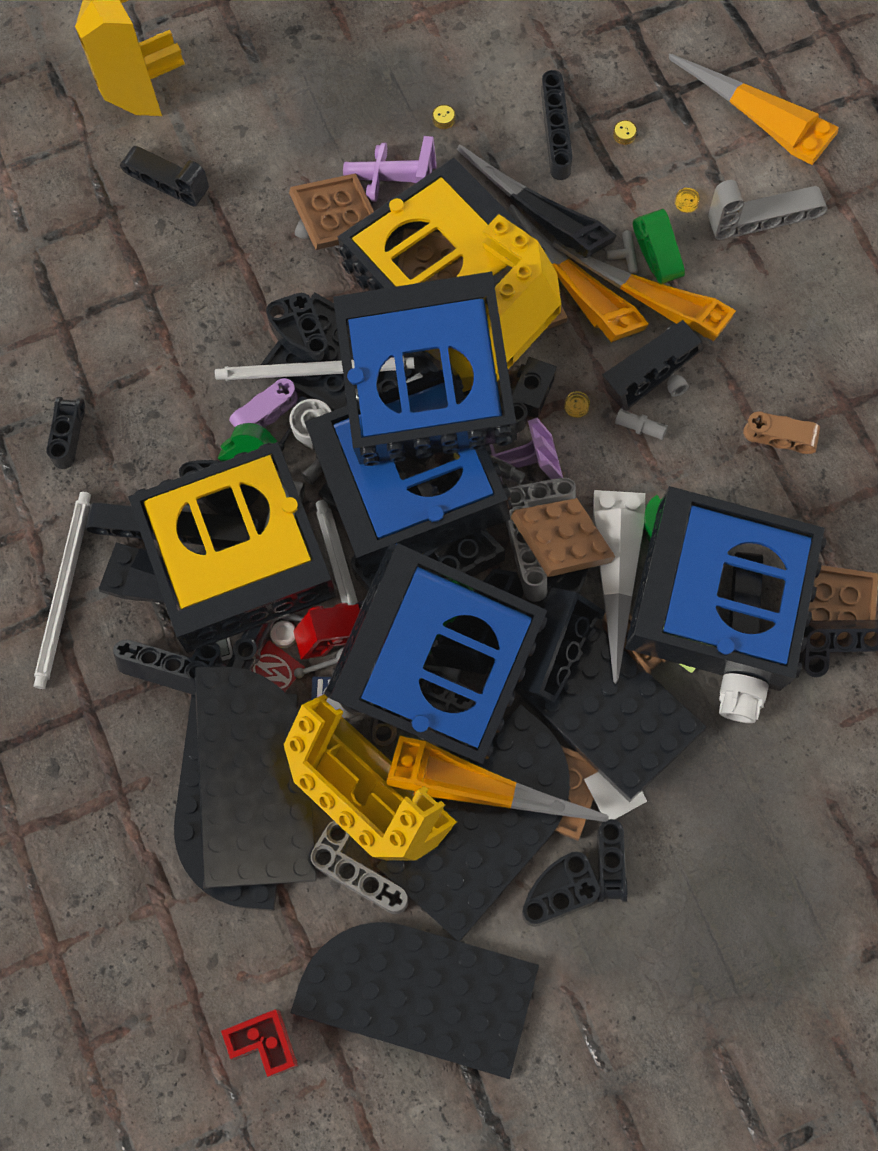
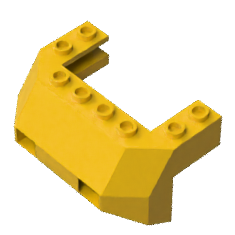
(119, 61)
(525, 297)
(350, 784)

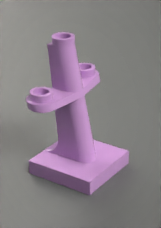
(393, 170)
(539, 450)

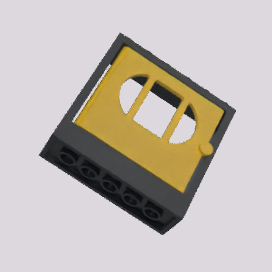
(446, 200)
(246, 582)

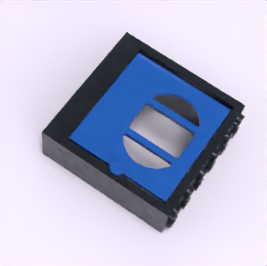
(420, 319)
(386, 495)
(710, 533)
(419, 619)

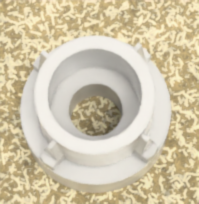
(303, 412)
(742, 697)

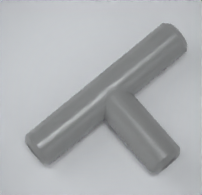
(628, 253)

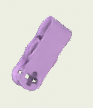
(267, 405)

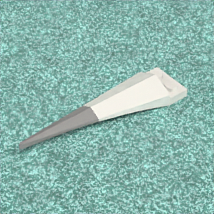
(621, 524)

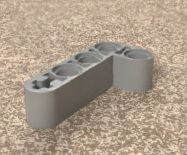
(362, 873)

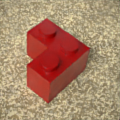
(324, 629)
(262, 1034)

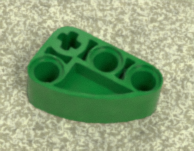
(659, 246)

